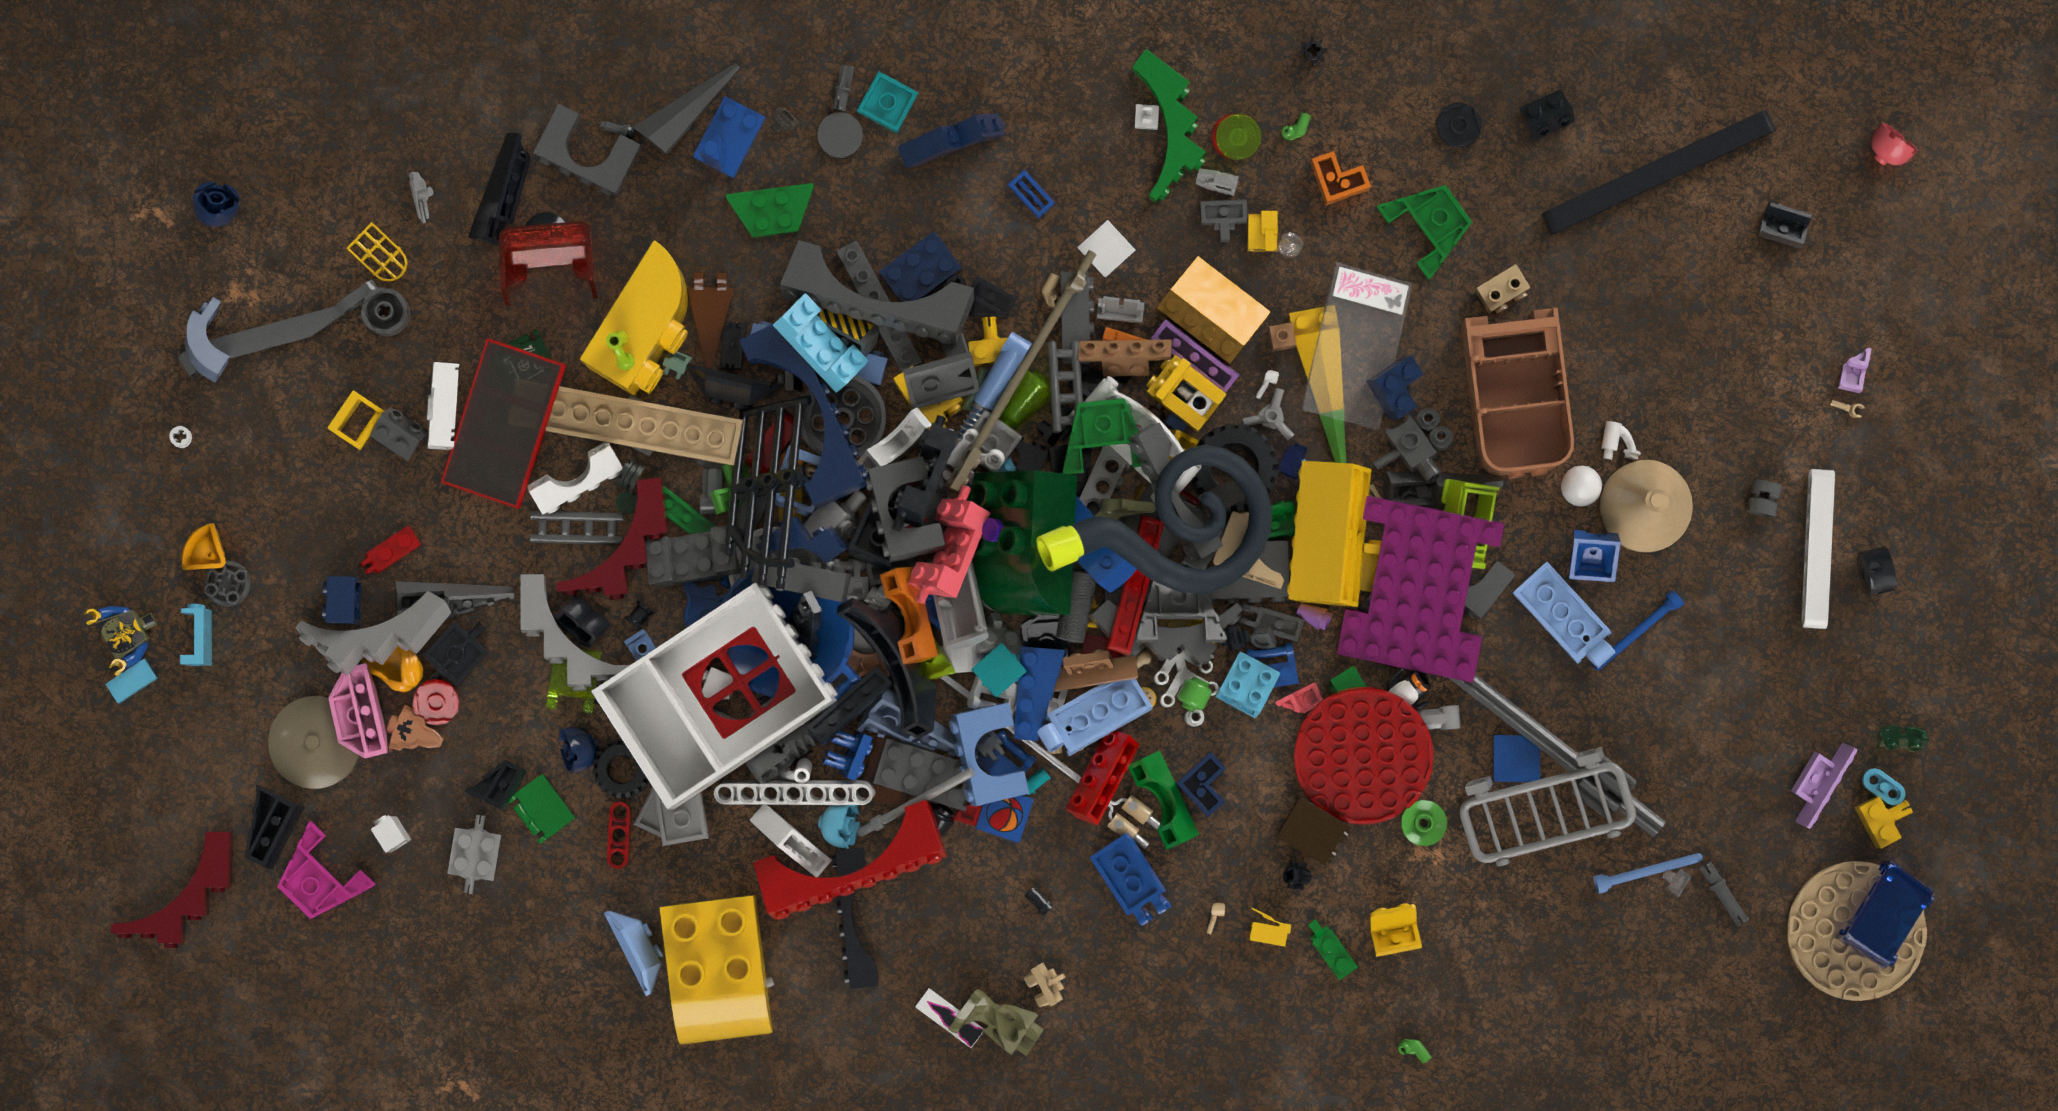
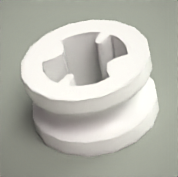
(176, 431)

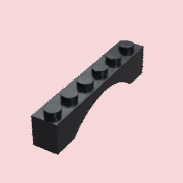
(861, 967)

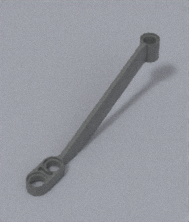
(282, 331)

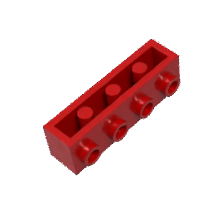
(1102, 777)

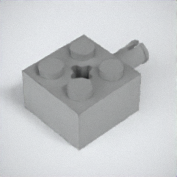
(838, 515)

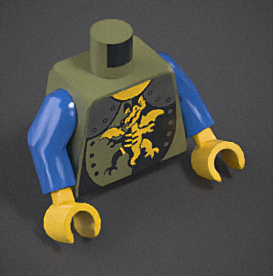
(123, 633)

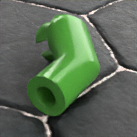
(1297, 130)

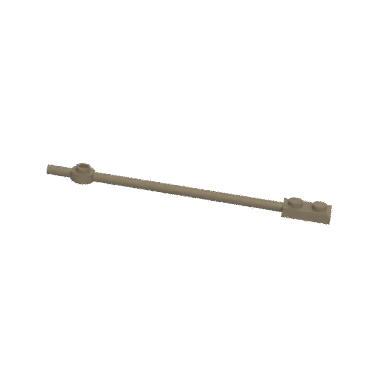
(970, 458)

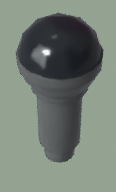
(625, 130)

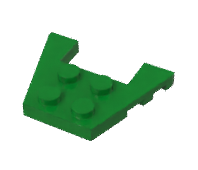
(1439, 219)
(1096, 426)

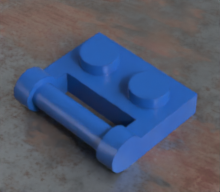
(1287, 669)
(1003, 764)

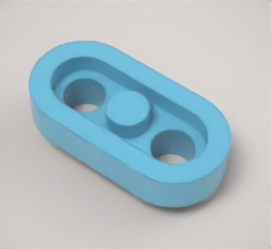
(1883, 786)

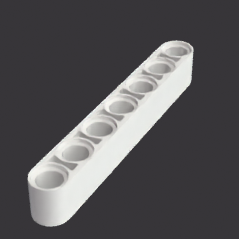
(1818, 548)
(806, 792)

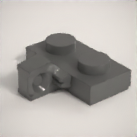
(1224, 215)

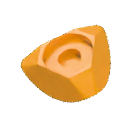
(203, 549)

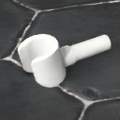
(1270, 377)

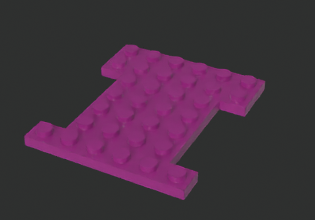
(1420, 591)

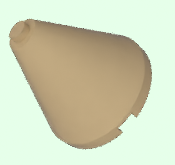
(1646, 505)

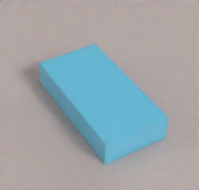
(131, 681)

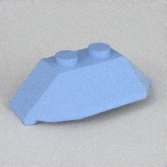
(637, 947)

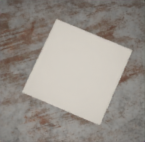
(1109, 248)

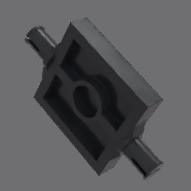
(456, 653)

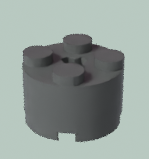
(372, 312)

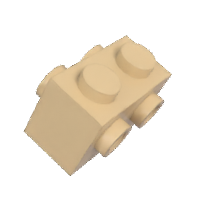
(1502, 289)

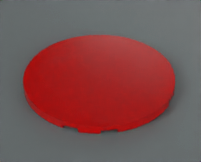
(1363, 755)

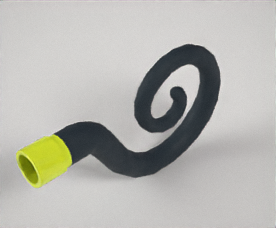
(1071, 542)

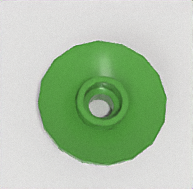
(1436, 823)

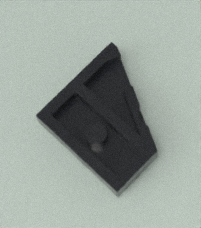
(498, 785)

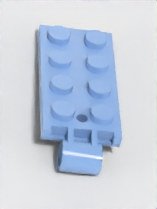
(1565, 616)
(1094, 715)

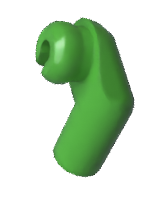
(1411, 1046)

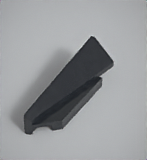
(502, 192)

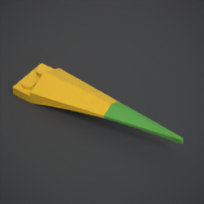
(1306, 331)

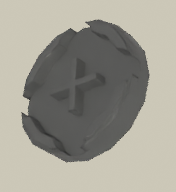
(840, 135)

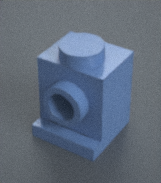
(638, 639)

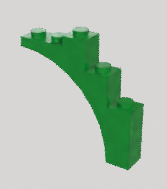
(1168, 88)

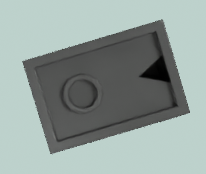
(942, 378)

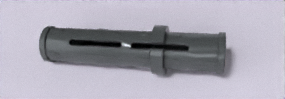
(1718, 885)

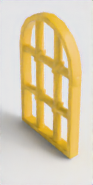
(378, 245)

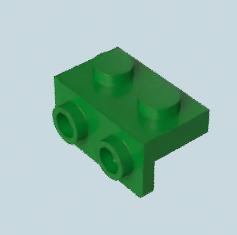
(1282, 520)

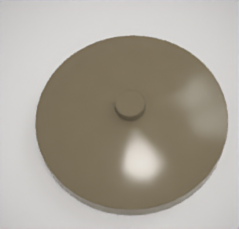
(307, 746)

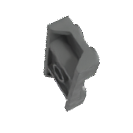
(690, 558)

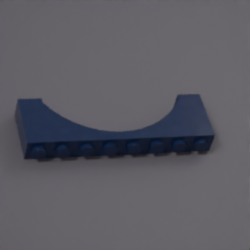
(838, 467)

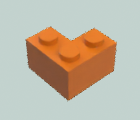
(1337, 185)

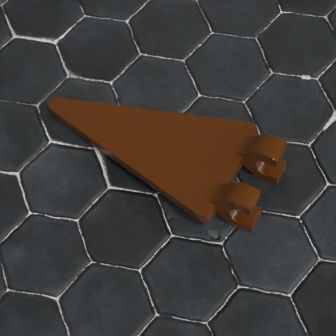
(709, 312)

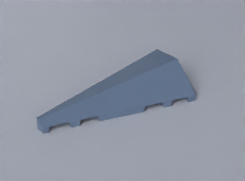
(885, 719)

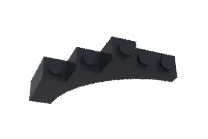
(914, 692)

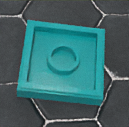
(887, 102)

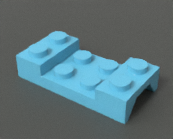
(819, 344)

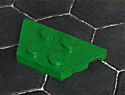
(773, 209)

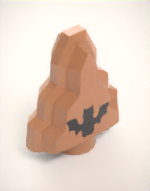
(411, 731)

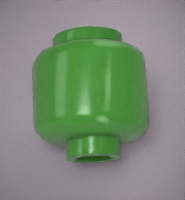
(1194, 694)

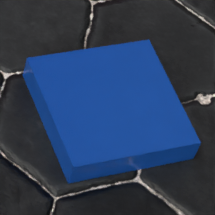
(1515, 759)

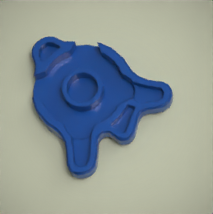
(700, 602)

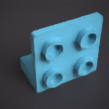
(1248, 685)

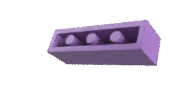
(1200, 358)

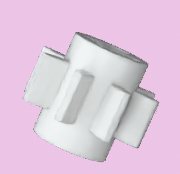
(877, 599)

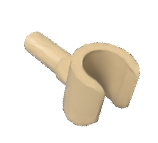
(1850, 408)
(1218, 909)

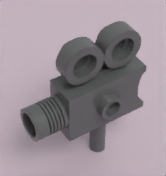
(1414, 447)

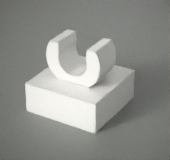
(1146, 116)

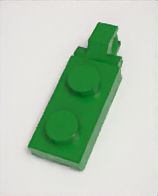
(1331, 950)

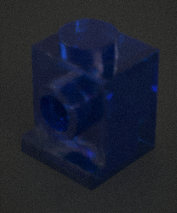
(1292, 460)

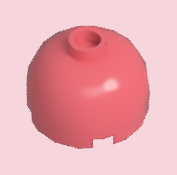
(1891, 146)

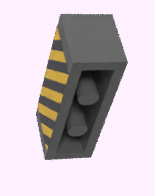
(851, 330)

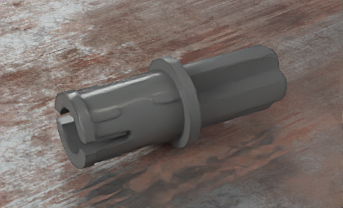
(843, 88)

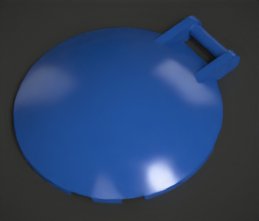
(833, 649)

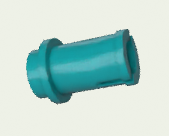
(1037, 780)

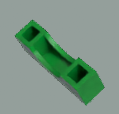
(1176, 820)

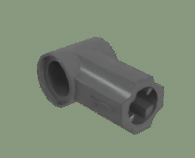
(711, 481)

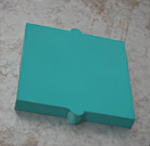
(998, 670)

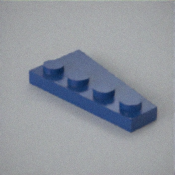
(1036, 689)

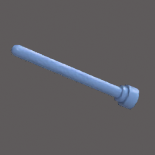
(1603, 883)

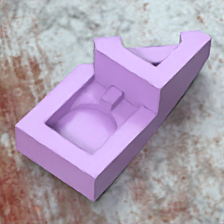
(1854, 372)

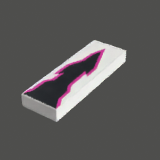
(944, 1015)

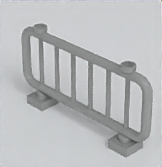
(1588, 758)

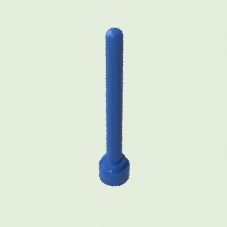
(1671, 603)

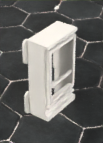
(442, 406)

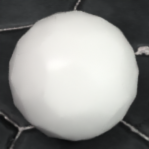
(1581, 486)

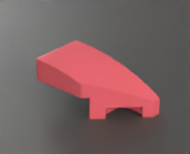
(1303, 699)

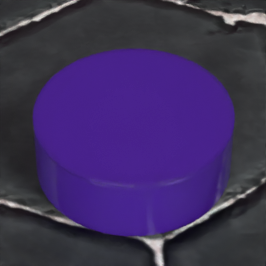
(991, 529)

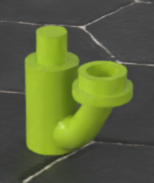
(615, 341)

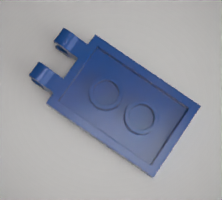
(1130, 878)

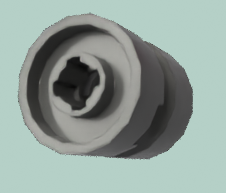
(1763, 506)

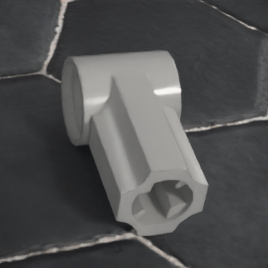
(1444, 717)

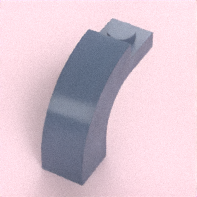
(200, 351)

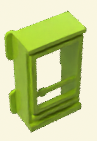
(1454, 498)

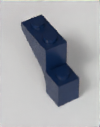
(824, 544)

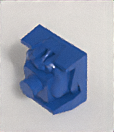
(1594, 556)

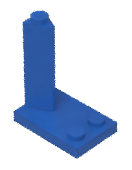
(729, 137)

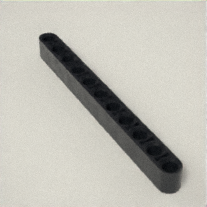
(1659, 171)

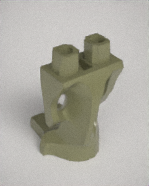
(1121, 508)
(1010, 1021)

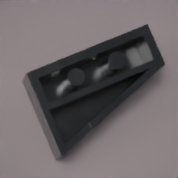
(271, 826)

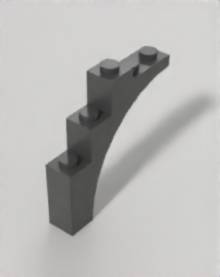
(1188, 639)

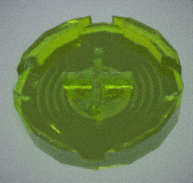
(1238, 136)

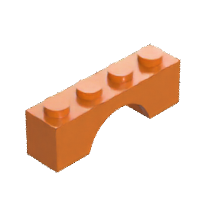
(918, 640)

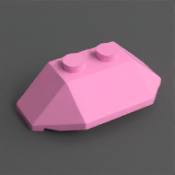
(358, 713)

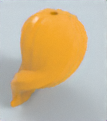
(400, 671)

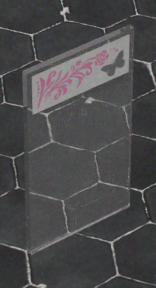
(1355, 343)

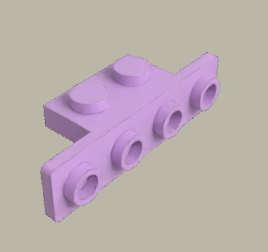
(1819, 782)

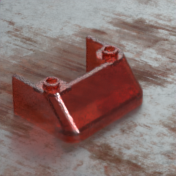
(545, 247)

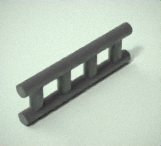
(1055, 376)
(587, 538)

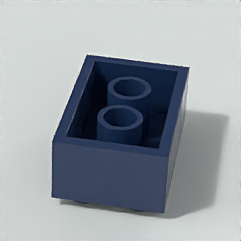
(920, 269)

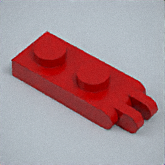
(391, 551)

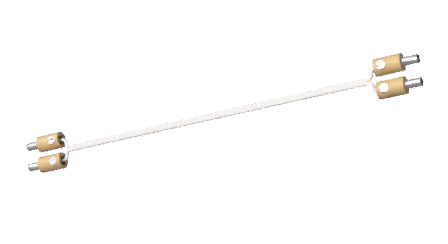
(1118, 823)

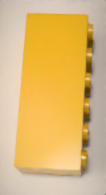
(1329, 533)

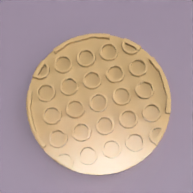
(1815, 920)

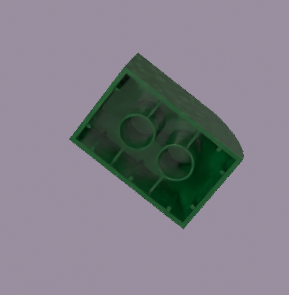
(1011, 570)

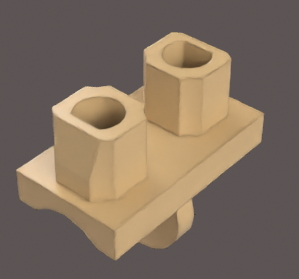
(1048, 982)

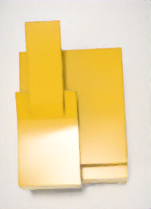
(1262, 231)
(1269, 933)

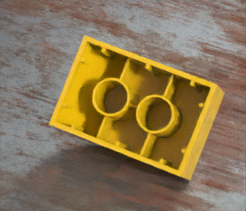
(650, 315)
(716, 969)

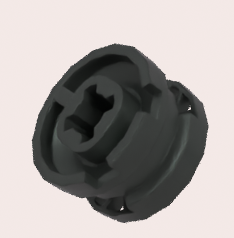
(629, 475)

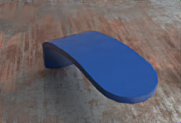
(1103, 564)

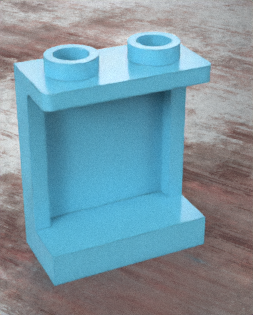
(202, 636)

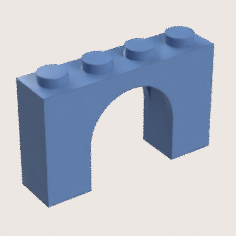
(968, 729)

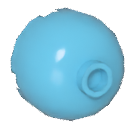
(839, 825)

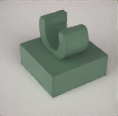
(677, 363)

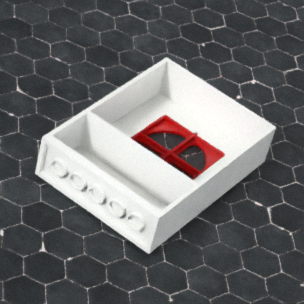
(673, 726)

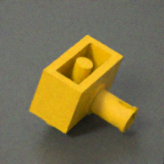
(988, 349)
(1881, 821)

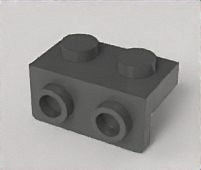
(398, 433)

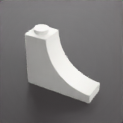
(790, 840)

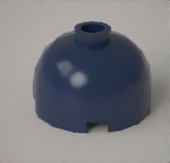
(215, 204)
(578, 748)

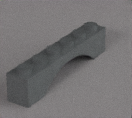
(1153, 449)

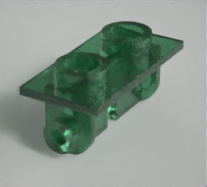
(1913, 740)

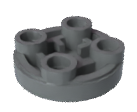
(228, 584)

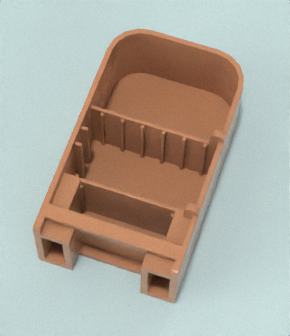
(1518, 394)

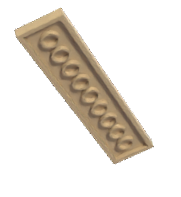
(645, 425)

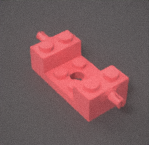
(963, 533)

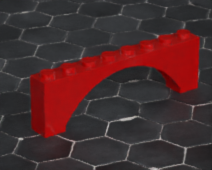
(913, 846)

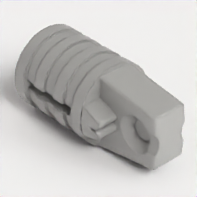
(1217, 181)

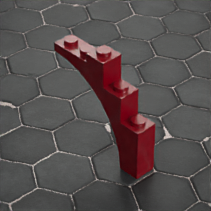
(612, 575)
(169, 923)

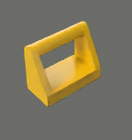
(346, 412)

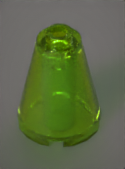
(1027, 399)

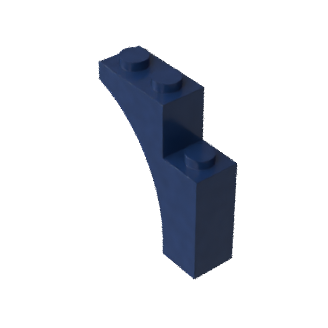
(951, 138)

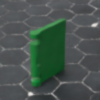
(541, 808)

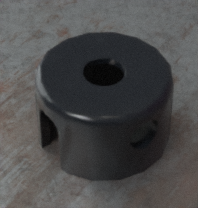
(1876, 571)

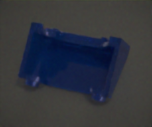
(1886, 915)

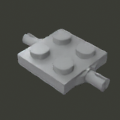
(474, 854)

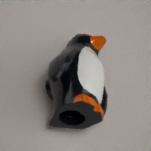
(1410, 687)

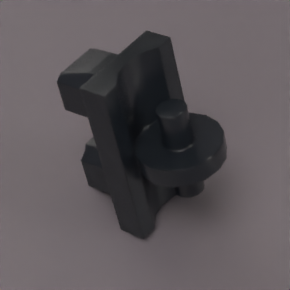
(1046, 429)

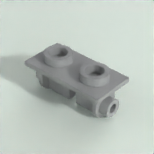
(1129, 312)

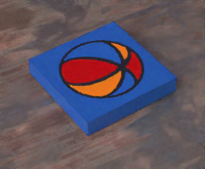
(1005, 817)

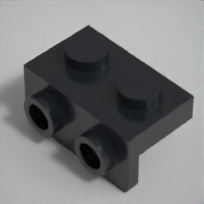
(1548, 114)
(1784, 225)

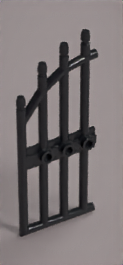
(766, 484)

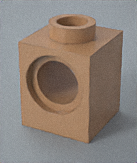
(1281, 337)

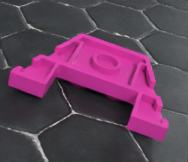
(311, 884)

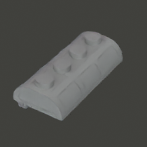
(962, 617)

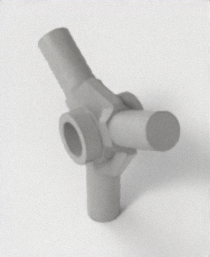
(1271, 416)

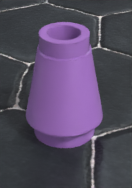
(1314, 615)

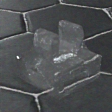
(1677, 881)

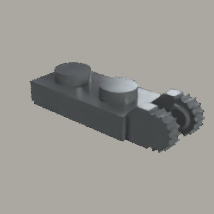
(1280, 624)

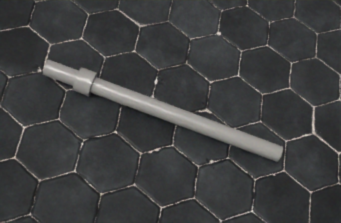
(880, 821)

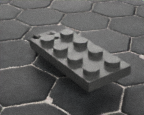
(918, 771)

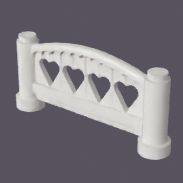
(1107, 391)

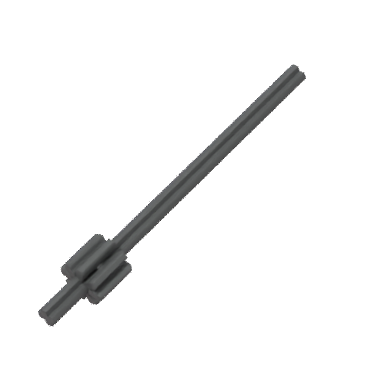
(1559, 752)

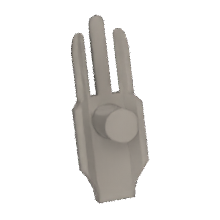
(420, 195)

